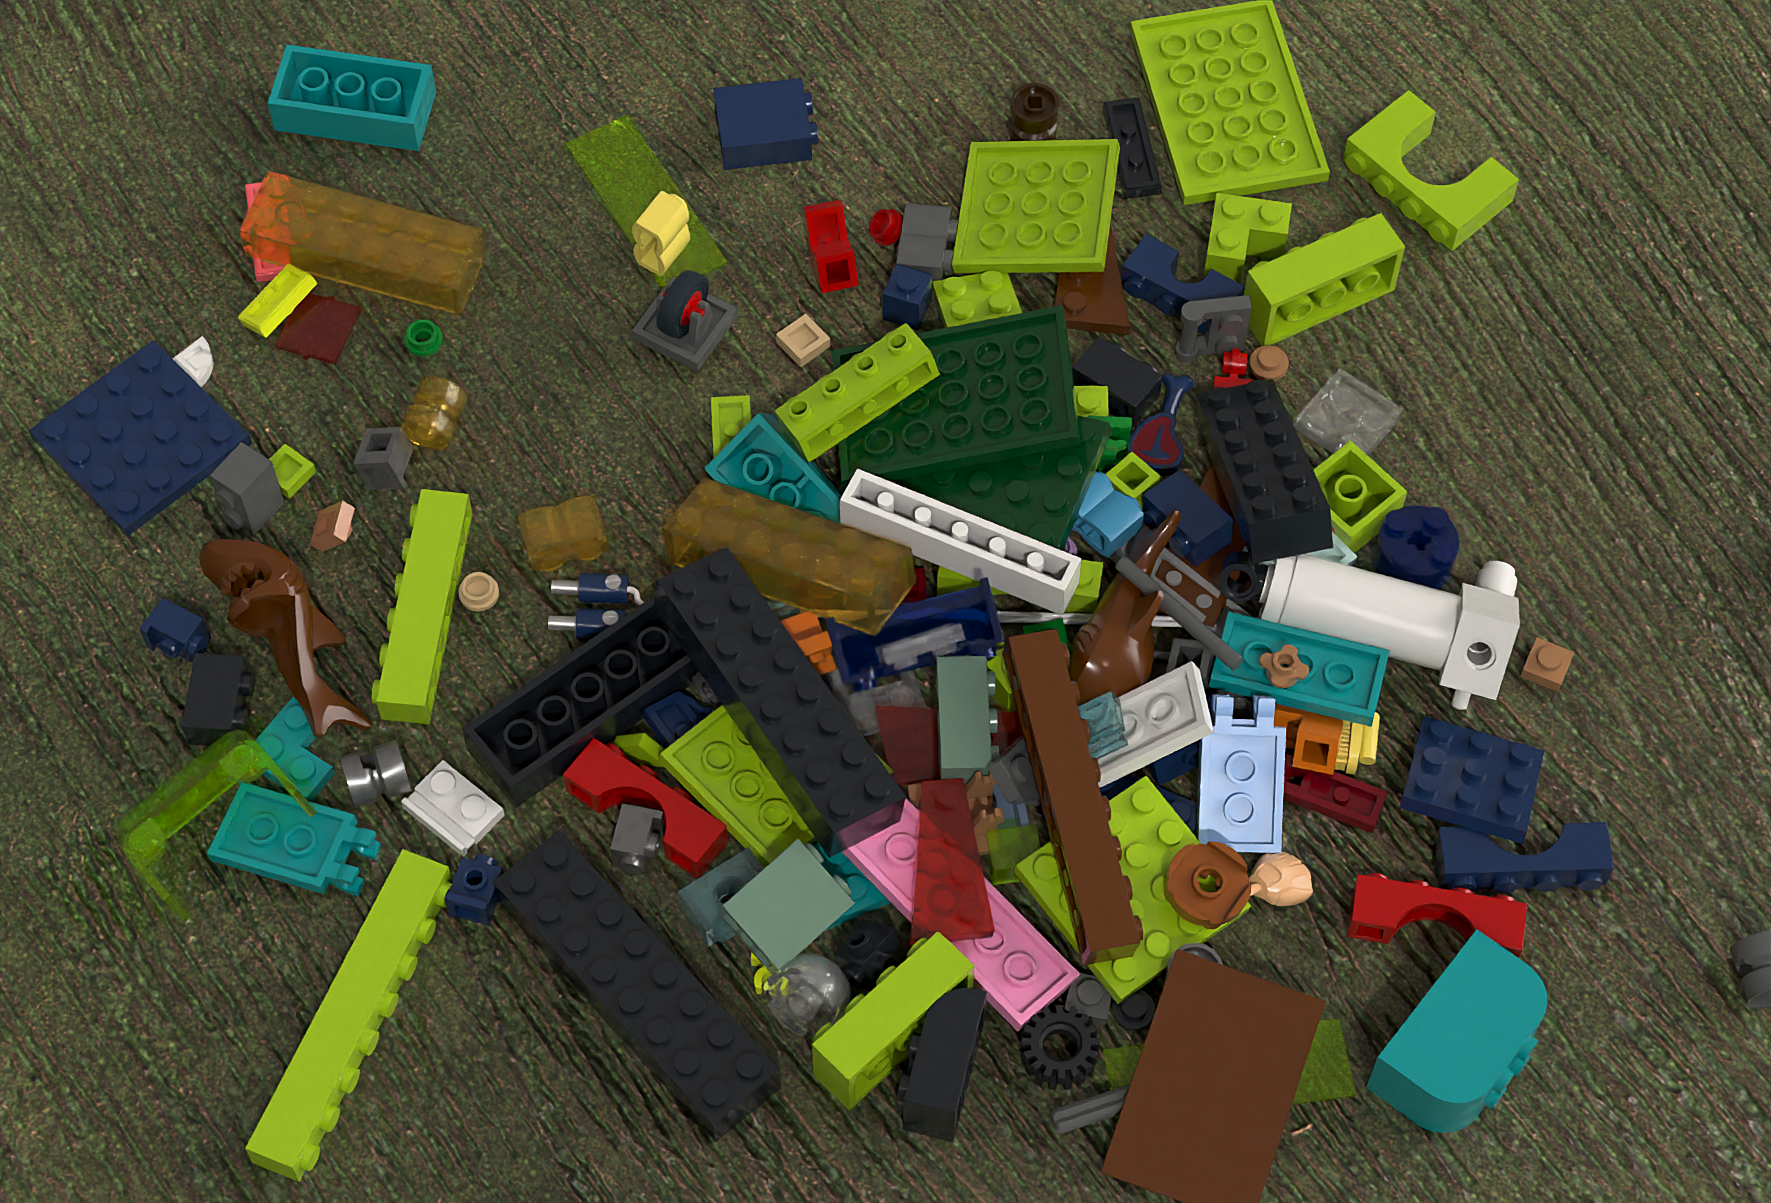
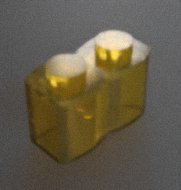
(563, 533)

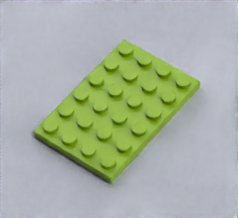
(1228, 101)

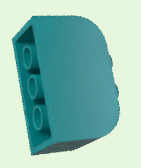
(1463, 1039)

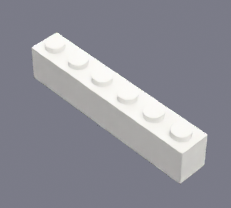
(961, 541)

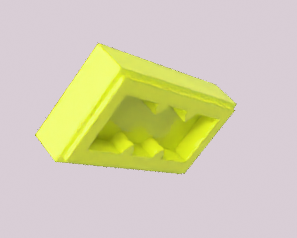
(277, 300)

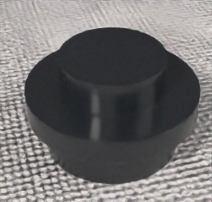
(1134, 1011)

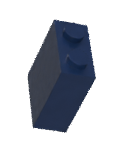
(764, 123)

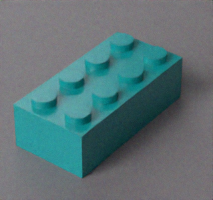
(352, 97)

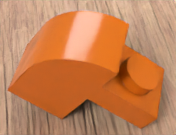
(812, 641)
(1312, 736)

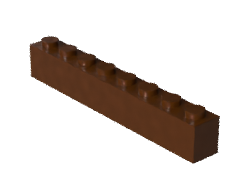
(1071, 797)

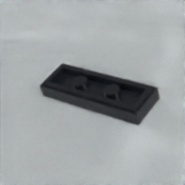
(1136, 160)

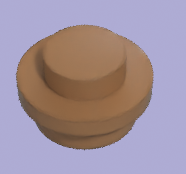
(1269, 363)

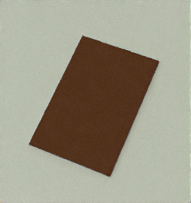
(1213, 1084)

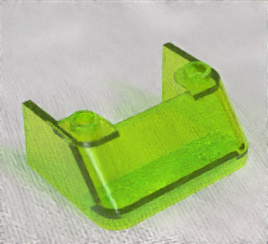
(149, 825)

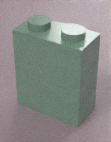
(786, 905)

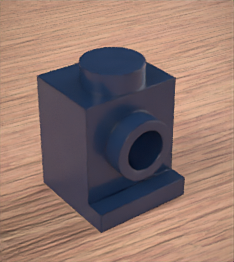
(175, 631)
(478, 901)

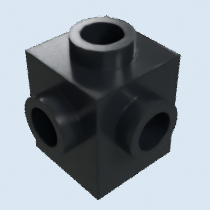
(868, 954)

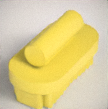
(1357, 743)

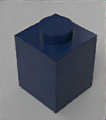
(907, 297)

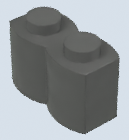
(927, 238)

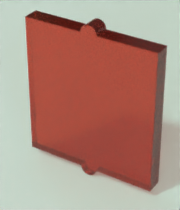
(318, 328)

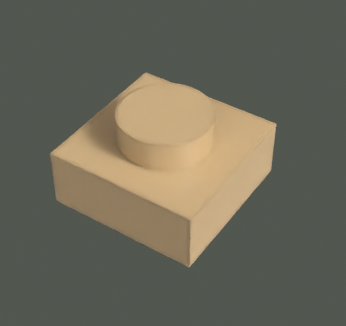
(803, 340)

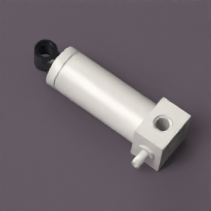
(1457, 634)

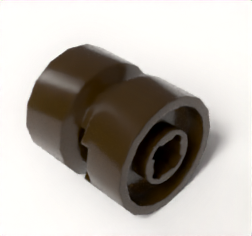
(1033, 113)

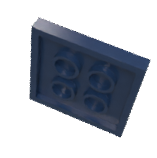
(1472, 779)

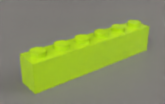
(423, 607)

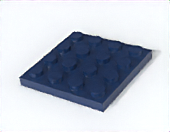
(139, 437)

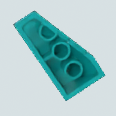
(771, 466)

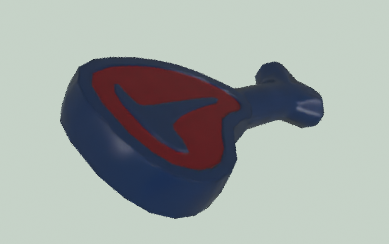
(1155, 437)

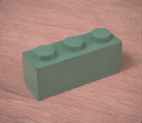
(965, 716)

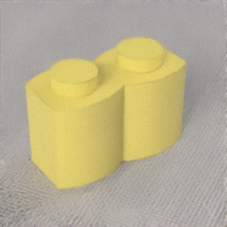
(661, 232)

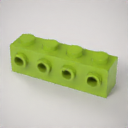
(857, 392)

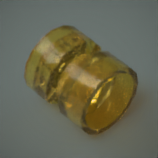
(434, 413)

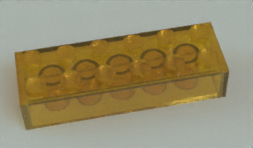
(363, 242)
(794, 554)

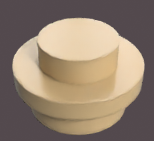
(478, 591)

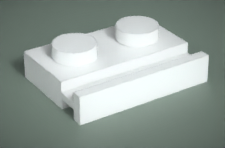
(453, 808)

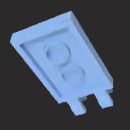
(1242, 778)

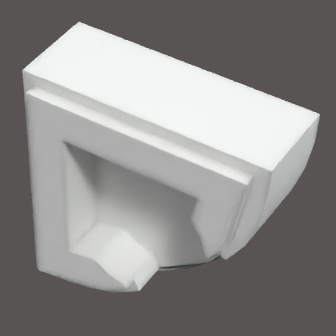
(196, 361)

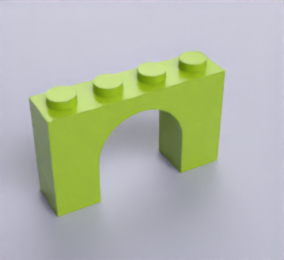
(1445, 211)

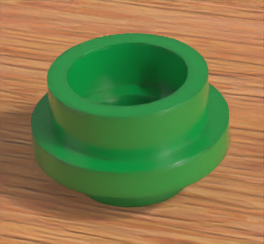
(420, 330)

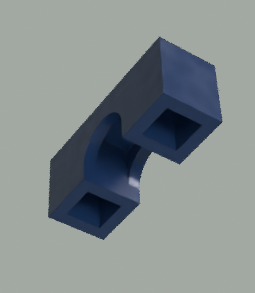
(1151, 273)

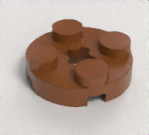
(1202, 907)

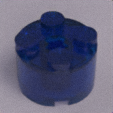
(1417, 546)

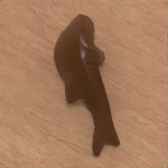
(276, 604)
(1118, 642)

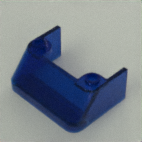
(970, 607)

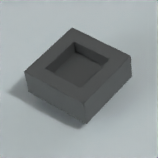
(1090, 998)

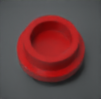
(886, 226)

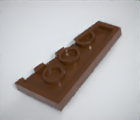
(1095, 298)

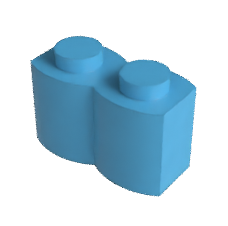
(1107, 516)

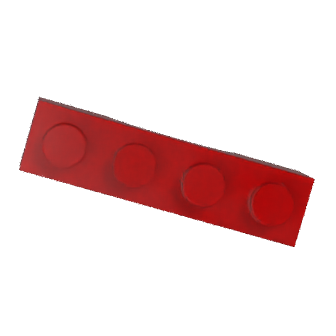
(606, 779)
(1387, 905)

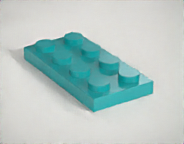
(1341, 677)

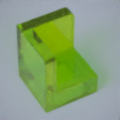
(1008, 848)

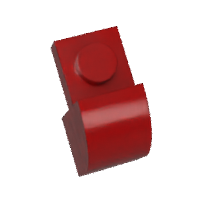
(829, 247)

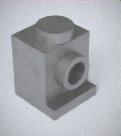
(383, 458)
(636, 838)

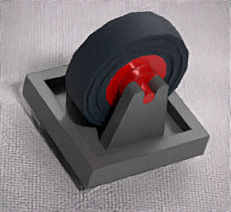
(685, 320)

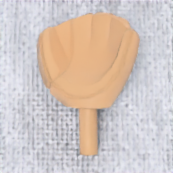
(1281, 879)

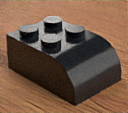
(942, 1064)

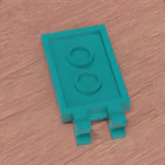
(278, 840)

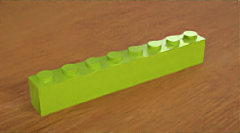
(350, 1017)

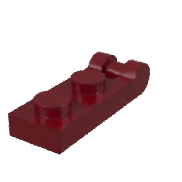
(1334, 796)

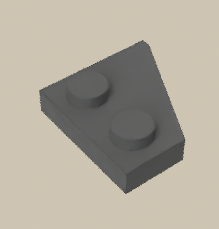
(1015, 775)

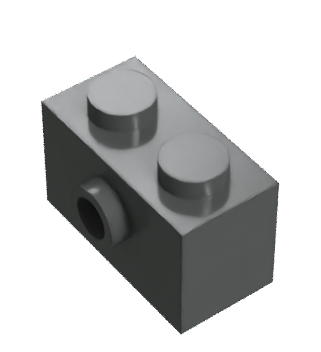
(246, 489)

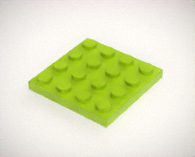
(1036, 206)
(736, 786)
(1149, 840)

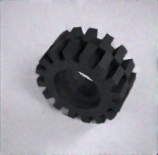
(1059, 1023)

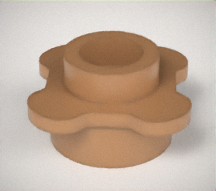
(1281, 676)

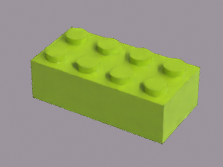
(1323, 279)
(880, 1026)

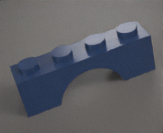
(1474, 862)

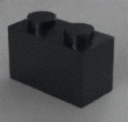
(1130, 383)
(216, 698)

